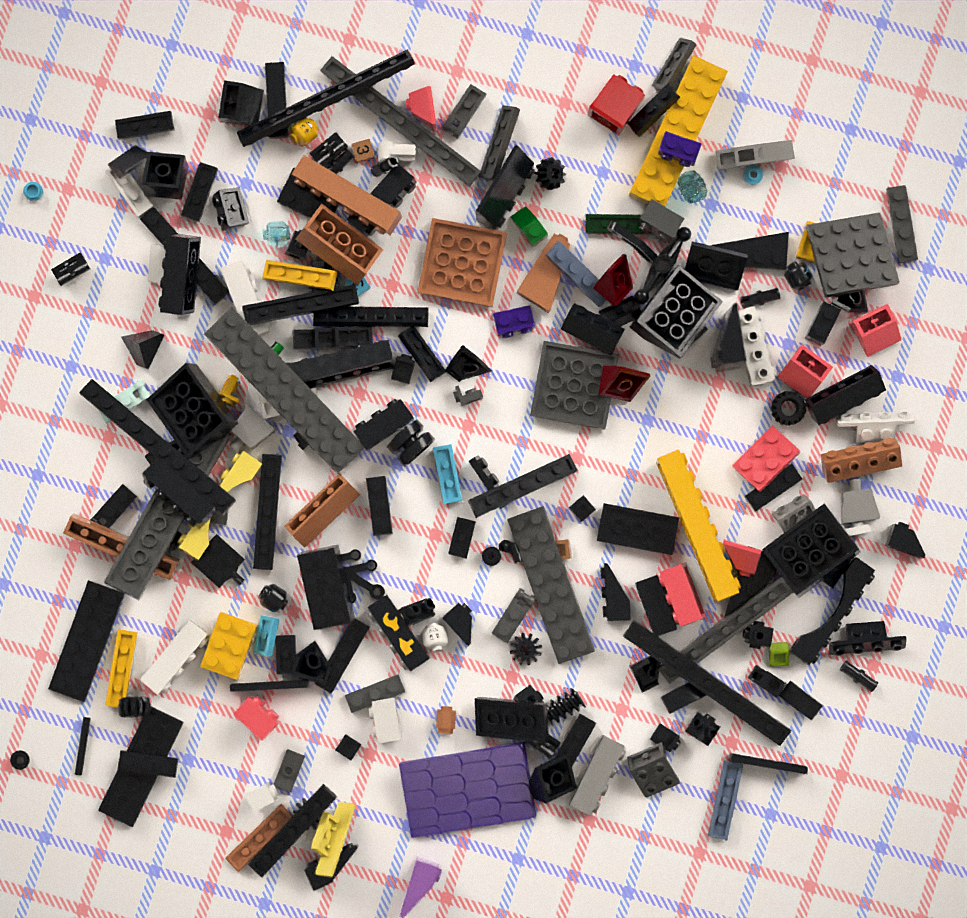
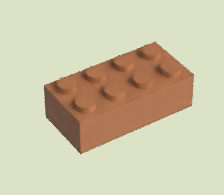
(339, 244)

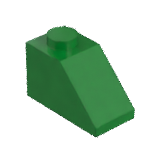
(529, 226)

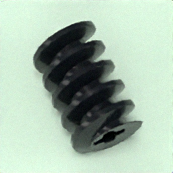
(564, 705)

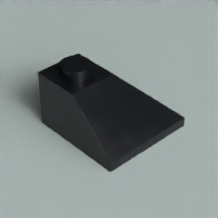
(552, 779)

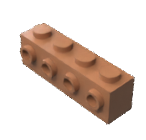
(861, 460)
(324, 508)

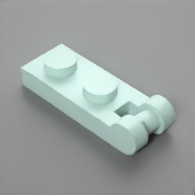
(128, 398)

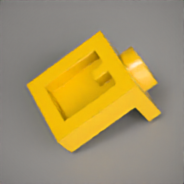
(229, 387)

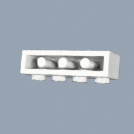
(757, 354)

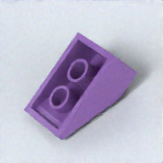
(422, 880)

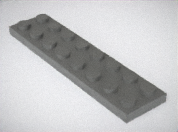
(551, 585)

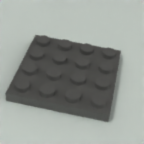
(852, 254)
(570, 385)

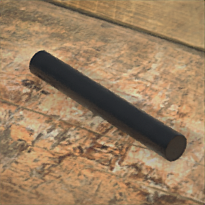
(82, 745)

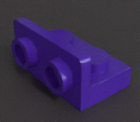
(679, 149)
(514, 321)

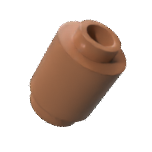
(446, 720)

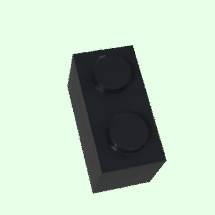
(822, 323)

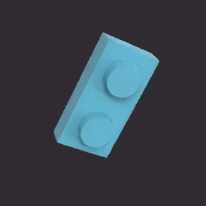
(266, 636)

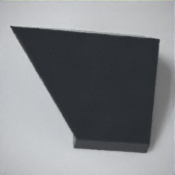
(851, 302)
(143, 346)
(466, 365)
(311, 664)
(646, 673)

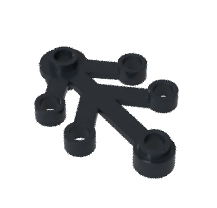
(350, 573)

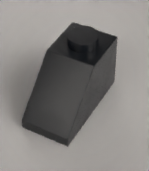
(904, 540)
(460, 621)

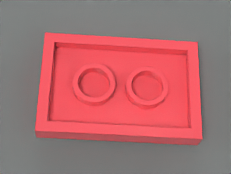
(766, 458)

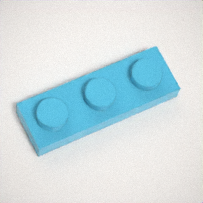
(447, 474)

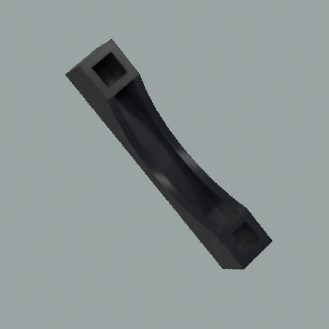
(854, 579)

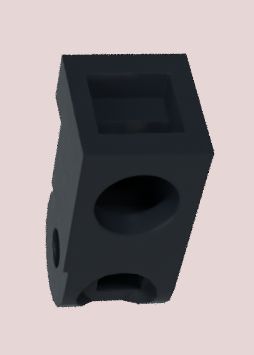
(766, 681)

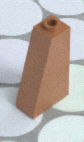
(543, 278)

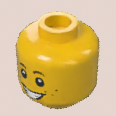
(304, 131)

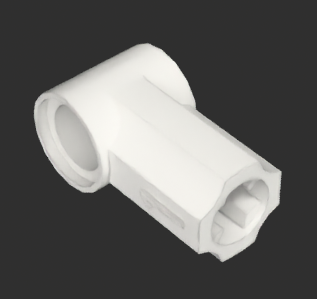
(403, 152)

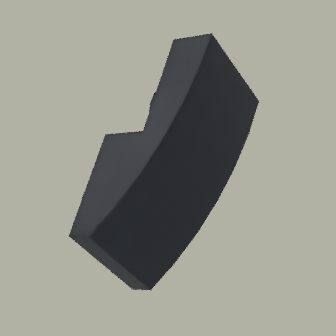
(681, 697)
(801, 700)

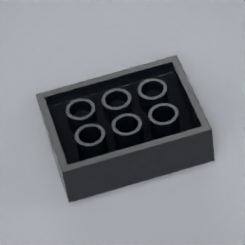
(505, 189)
(676, 313)
(729, 348)
(192, 410)
(811, 550)

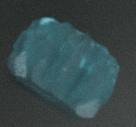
(692, 186)

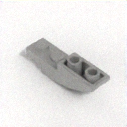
(755, 154)

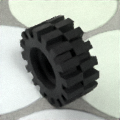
(780, 416)

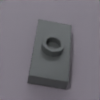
(289, 770)

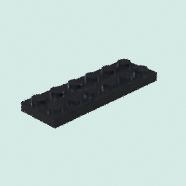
(86, 641)
(131, 789)

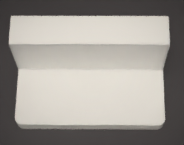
(156, 257)

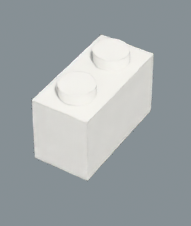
(386, 720)
(262, 796)

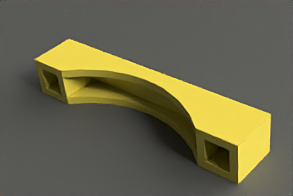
(242, 471)

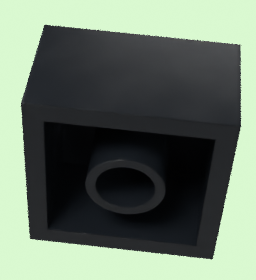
(164, 175)

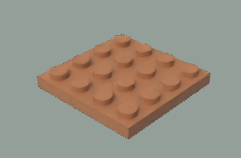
(462, 262)

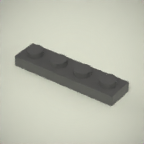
(499, 142)
(902, 224)

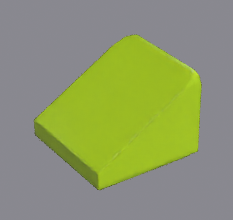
(779, 654)

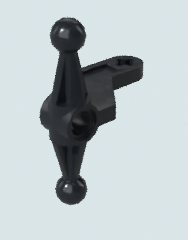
(669, 255)

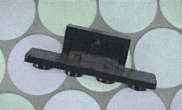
(867, 638)

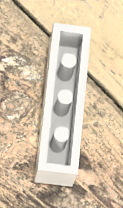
(243, 291)
(174, 657)

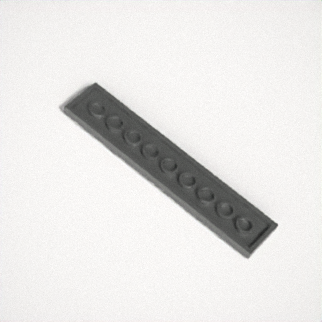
(284, 390)
(154, 534)

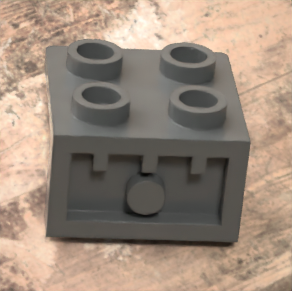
(652, 770)

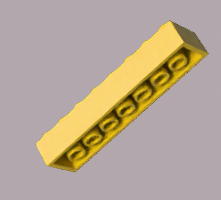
(684, 119)
(697, 526)

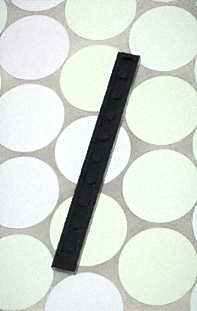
(325, 98)
(157, 445)
(707, 682)

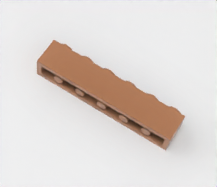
(346, 195)
(111, 541)

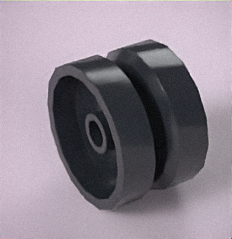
(408, 440)

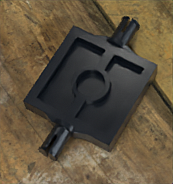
(220, 562)

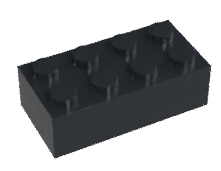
(179, 274)
(326, 587)

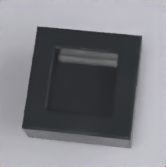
(348, 747)

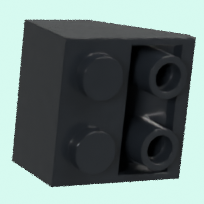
(240, 103)

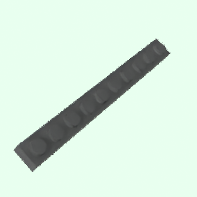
(406, 125)

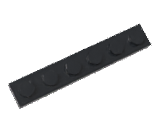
(206, 279)
(300, 304)
(373, 317)
(522, 486)
(267, 512)
(292, 830)

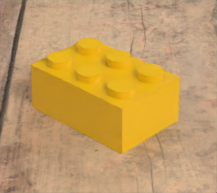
(229, 645)

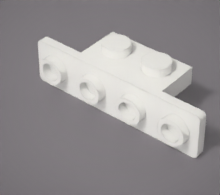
(875, 426)

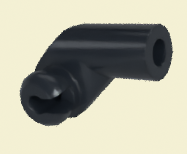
(511, 548)

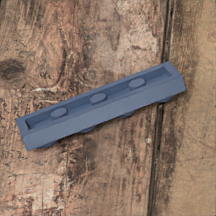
(575, 271)
(725, 800)

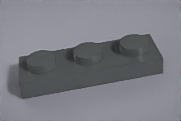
(674, 63)
(381, 690)

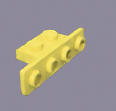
(331, 837)

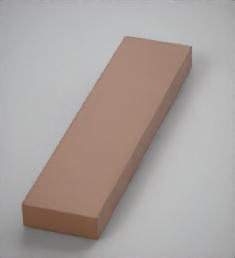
(258, 838)

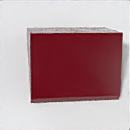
(615, 281)
(621, 382)

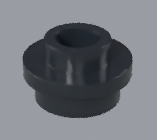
(491, 550)
(13, 759)

